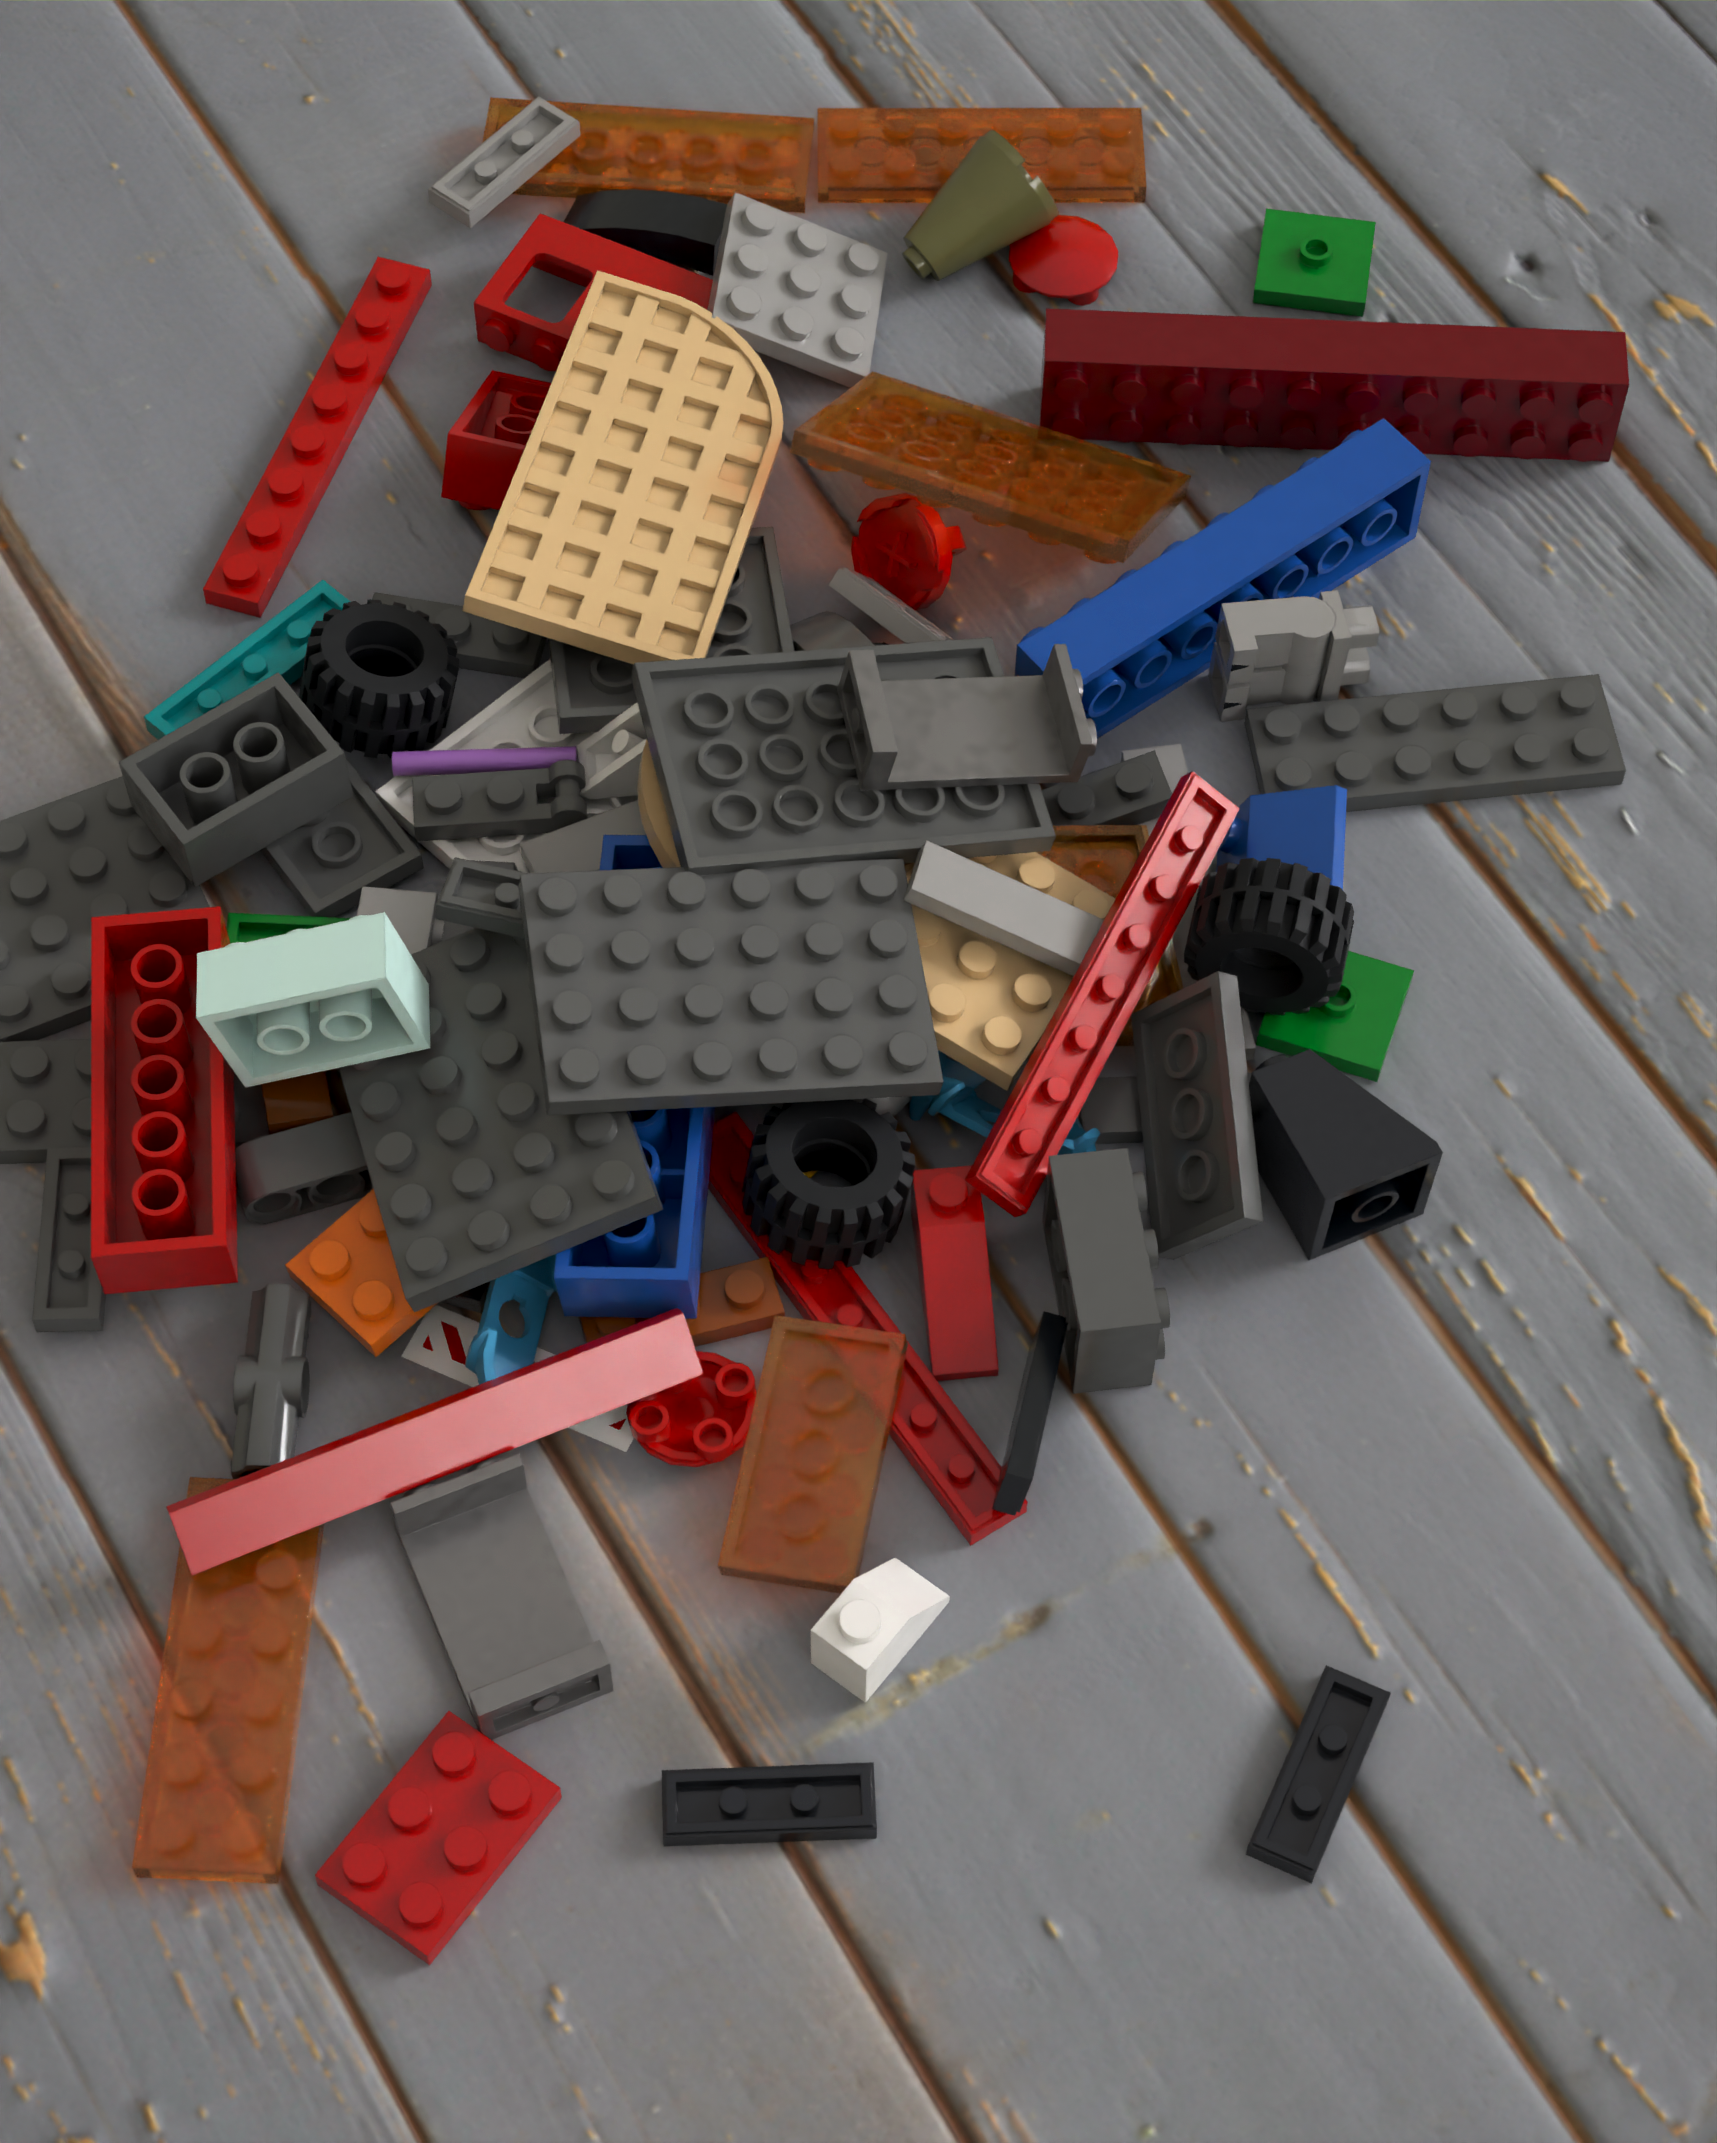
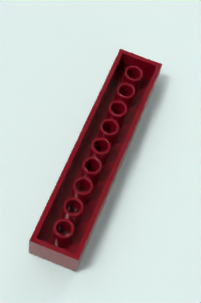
(1323, 379)

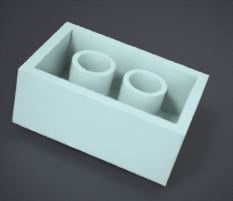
(313, 1000)

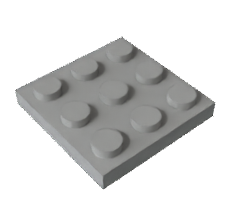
(798, 290)

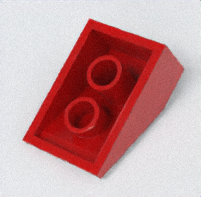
(491, 439)

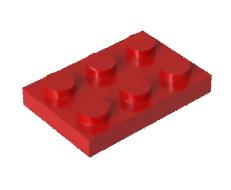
(438, 1837)

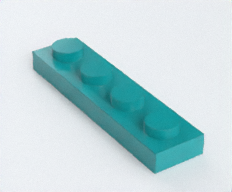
(270, 649)

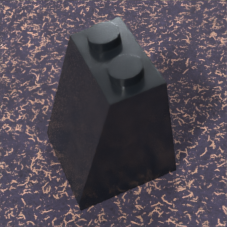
(1335, 1153)

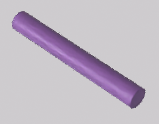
(477, 760)

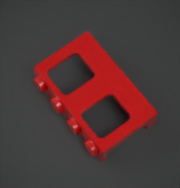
(576, 258)

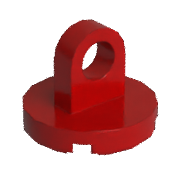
(906, 548)

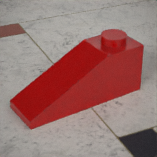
(953, 1274)

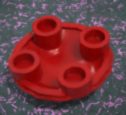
(1064, 260)
(698, 1418)

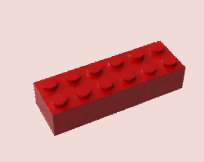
(159, 1108)

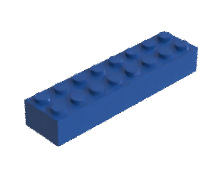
(1283, 543)
(658, 1258)

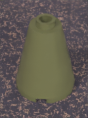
(978, 210)

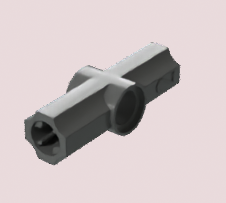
(271, 1379)

